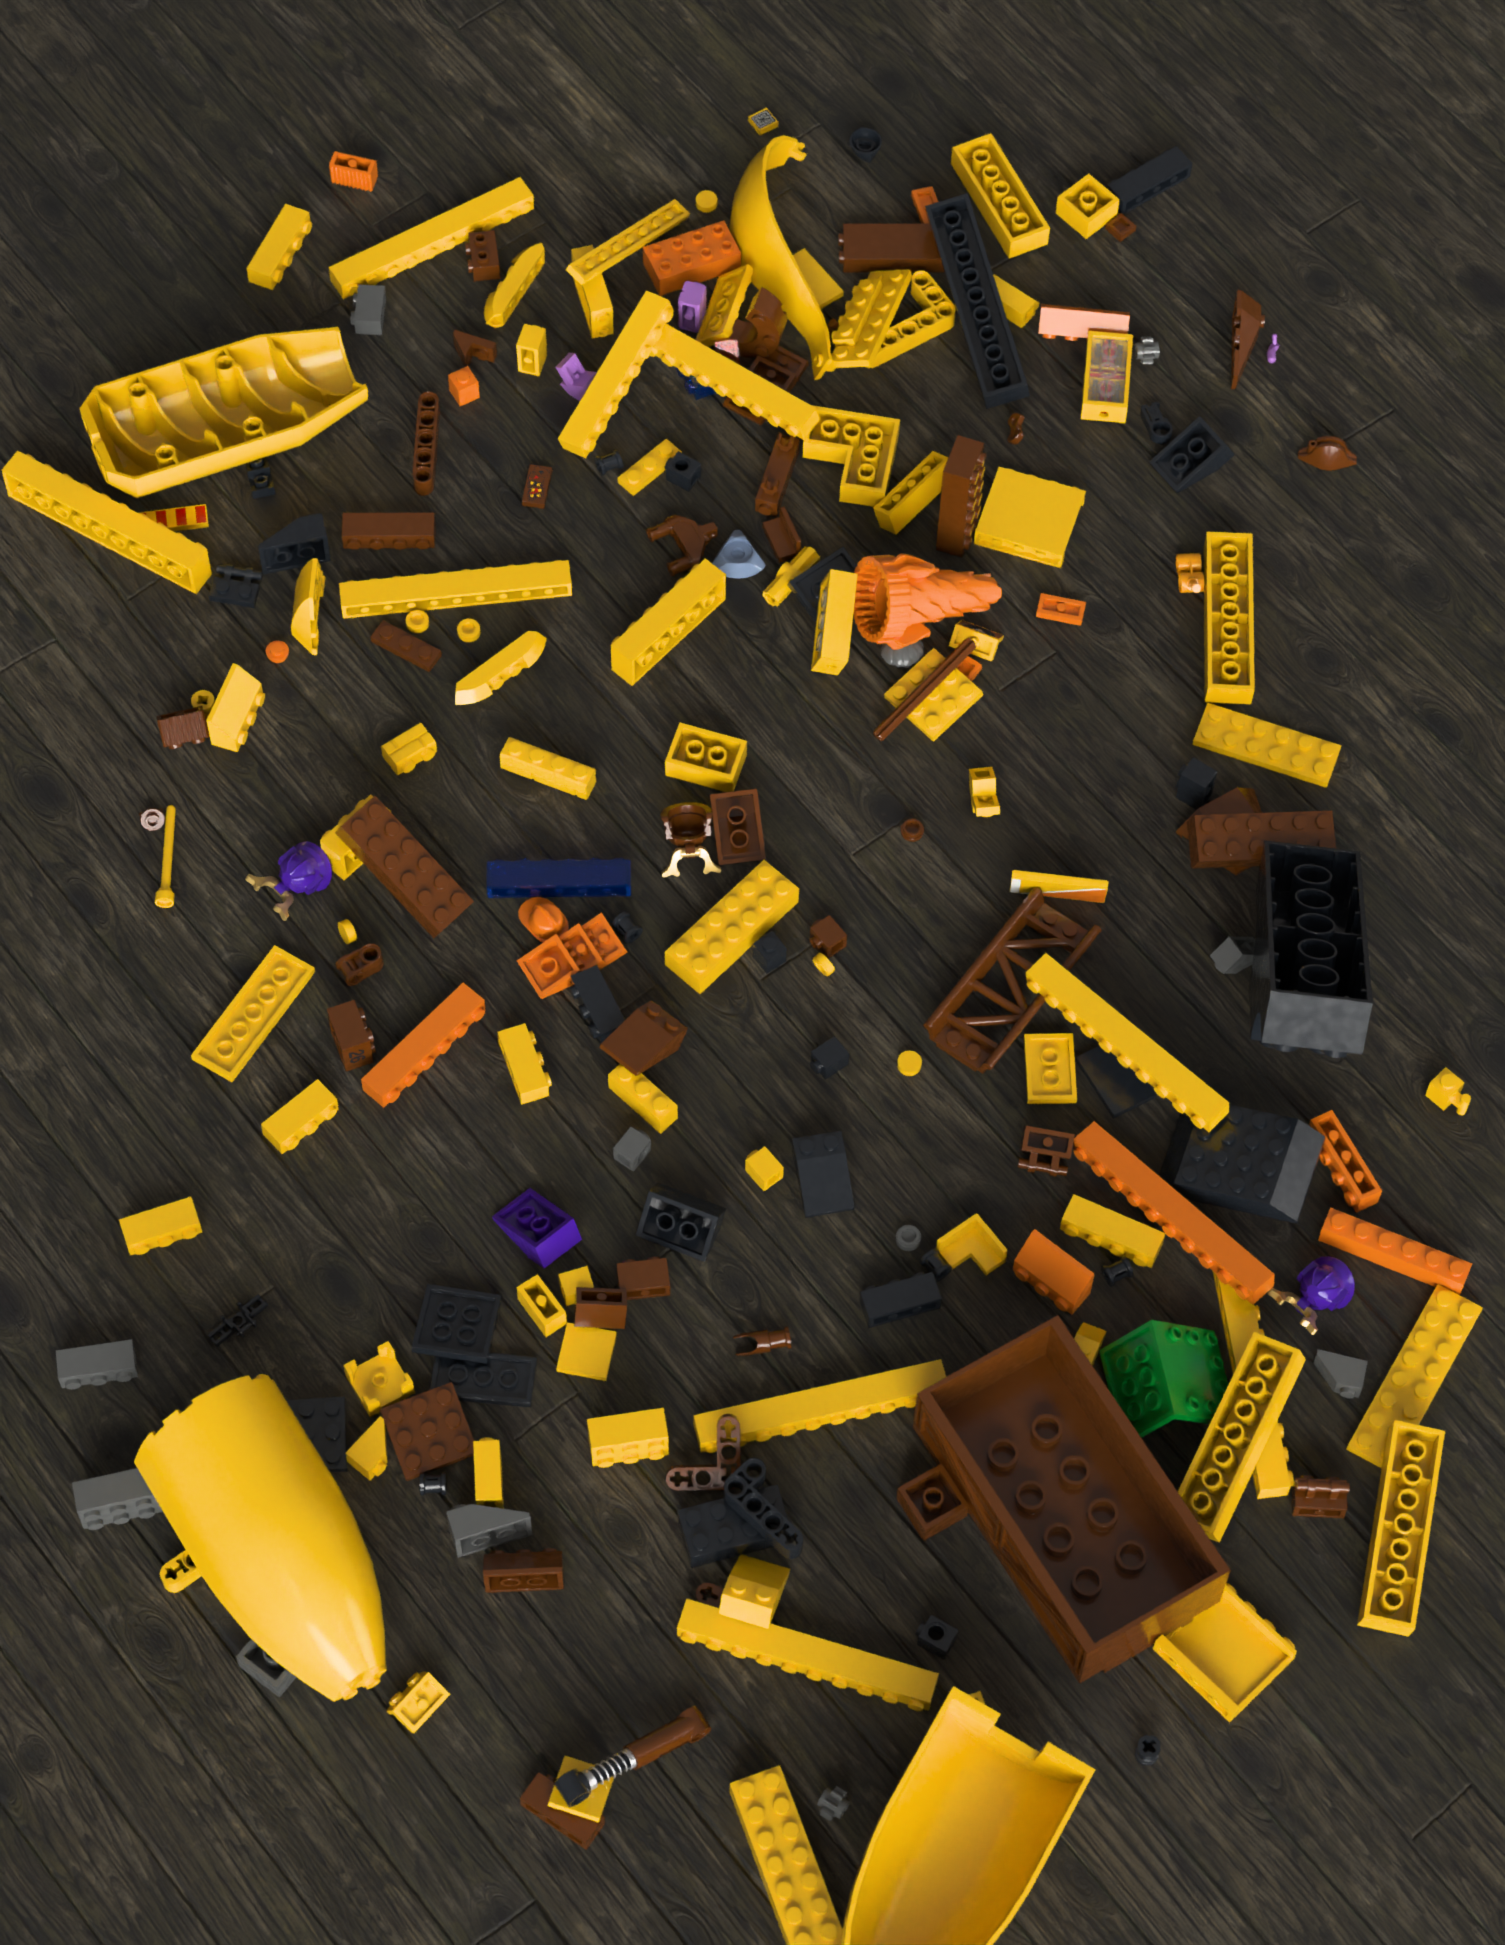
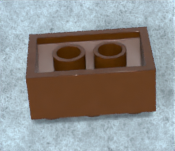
(523, 1570)

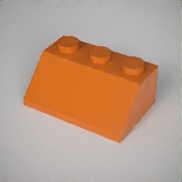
(1053, 1272)

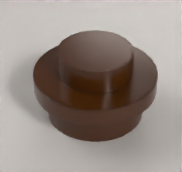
(912, 830)

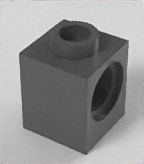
(632, 1148)

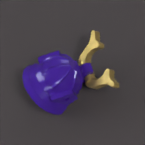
(301, 870)
(1322, 1286)

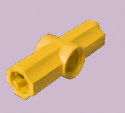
(778, 588)

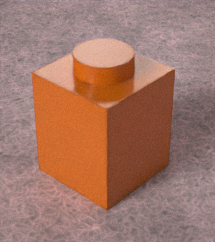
(463, 386)

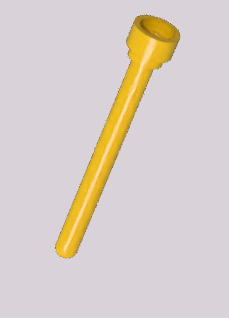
(164, 896)

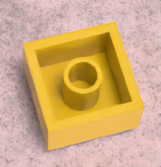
(1087, 206)

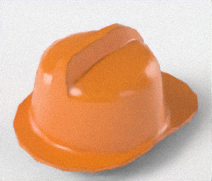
(542, 918)

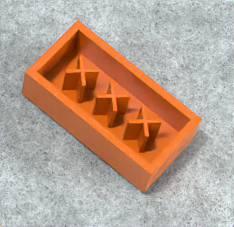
(691, 257)

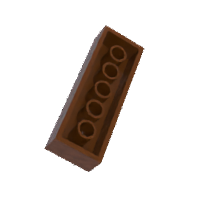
(960, 496)
(1240, 838)
(404, 866)

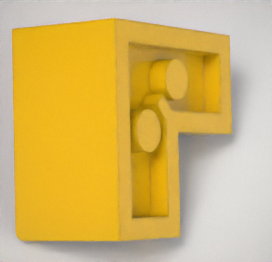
(972, 1240)

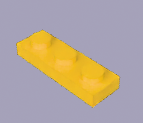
(647, 467)

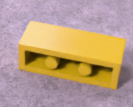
(524, 1063)
(643, 1098)
(300, 1117)
(160, 1226)

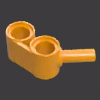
(1189, 573)

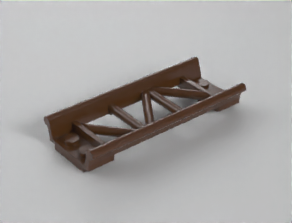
(954, 1033)

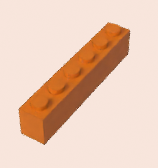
(423, 1045)
(1394, 1251)

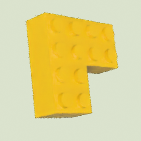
(861, 443)

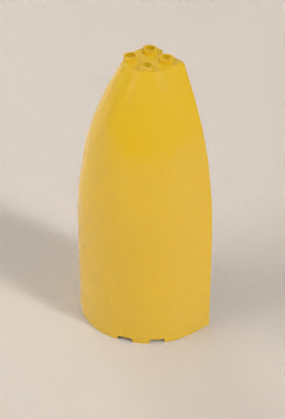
(270, 1532)
(962, 1833)

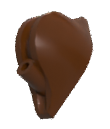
(1327, 454)

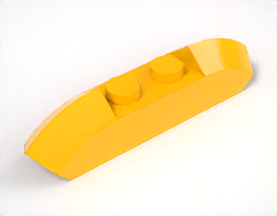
(510, 291)
(499, 668)

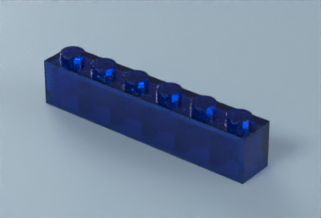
(558, 878)

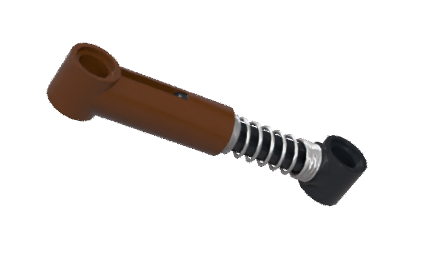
(687, 1727)

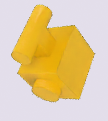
(1447, 1089)

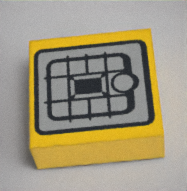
(763, 121)

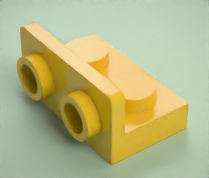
(417, 1700)

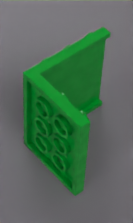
(1165, 1374)

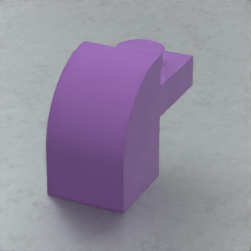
(574, 376)

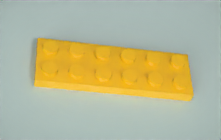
(1267, 745)
(253, 1013)

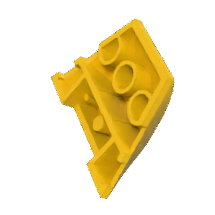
(306, 605)

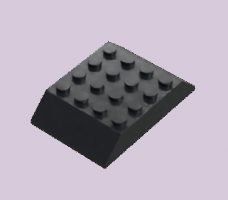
(1245, 1162)

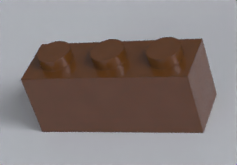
(572, 1826)

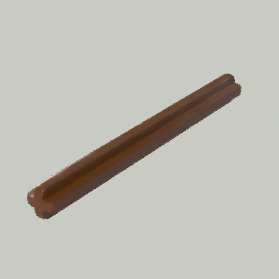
(924, 689)

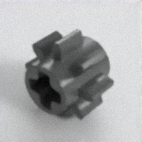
(1146, 350)
(833, 1803)

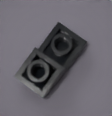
(260, 478)

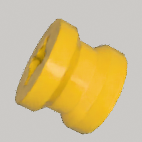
(203, 696)

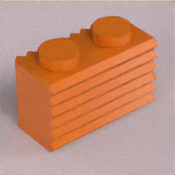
(353, 171)

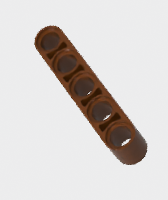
(426, 454)

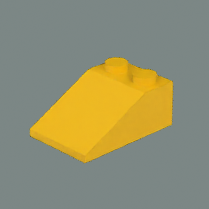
(753, 1591)

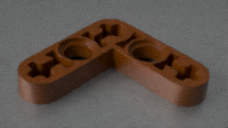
(715, 1470)

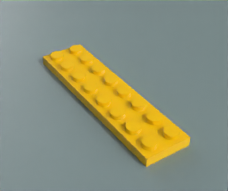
(1416, 1371)

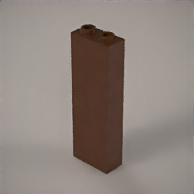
(888, 248)

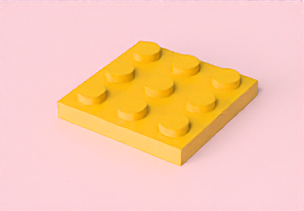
(943, 704)

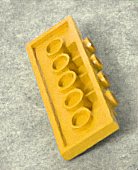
(868, 318)

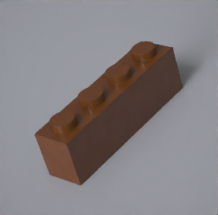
(388, 530)

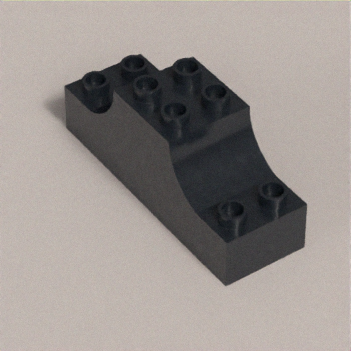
(1310, 951)

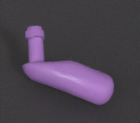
(1271, 352)

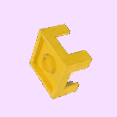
(379, 1380)

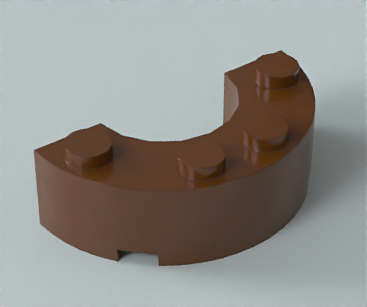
(765, 327)

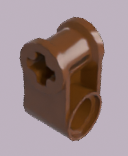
(358, 965)

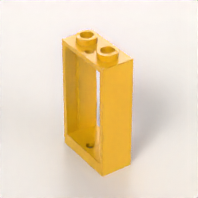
(594, 300)

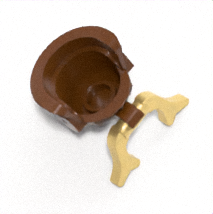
(687, 828)

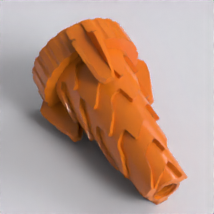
(906, 592)

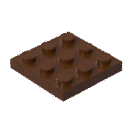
(428, 1431)

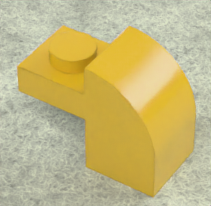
(983, 792)

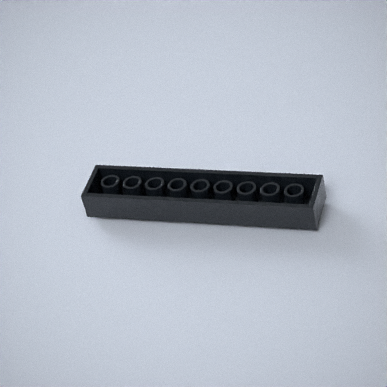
(977, 301)

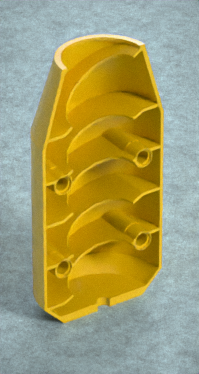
(219, 409)

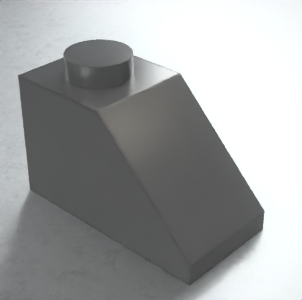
(1234, 954)
(1341, 1372)

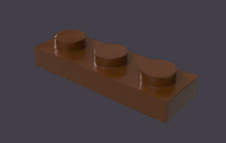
(406, 646)

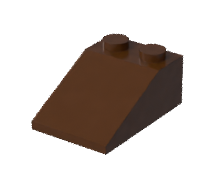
(737, 826)
(645, 1038)

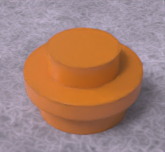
(277, 651)

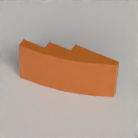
(576, 950)

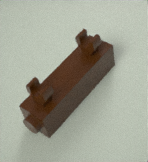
(777, 475)

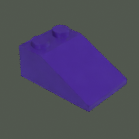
(538, 1227)

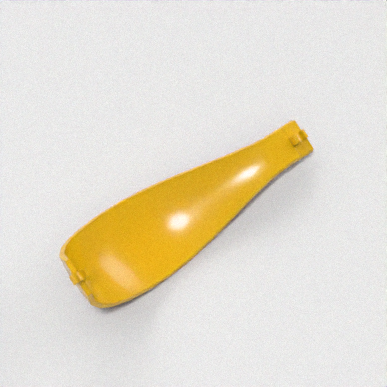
(767, 252)

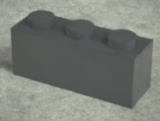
(96, 1364)

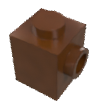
(827, 936)

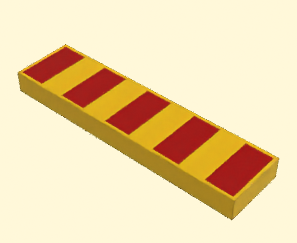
(181, 518)

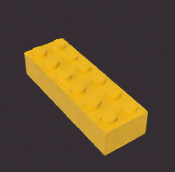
(1000, 195)
(668, 621)
(731, 926)

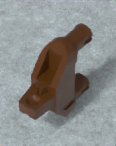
(689, 538)

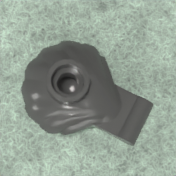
(903, 657)

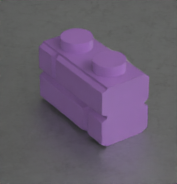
(691, 306)

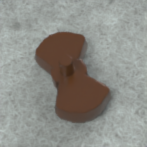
(1015, 422)

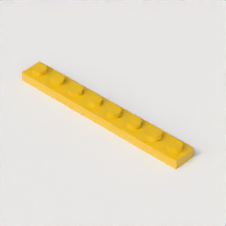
(627, 242)

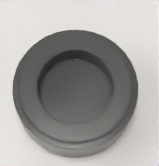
(908, 1237)

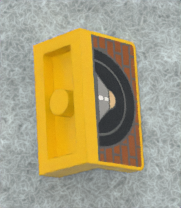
(985, 639)

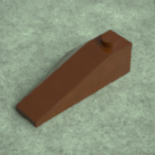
(1245, 331)

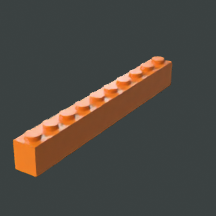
(1173, 1213)

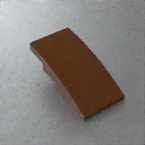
(780, 369)

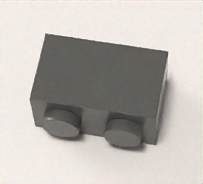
(369, 309)

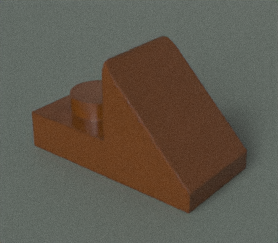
(471, 345)

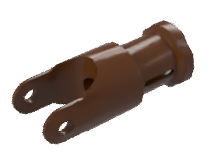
(767, 1340)

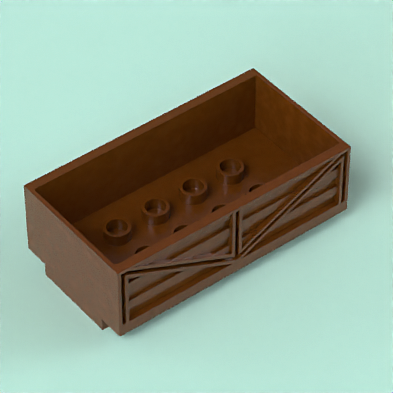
(1070, 1499)

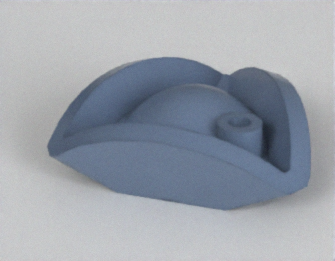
(738, 557)

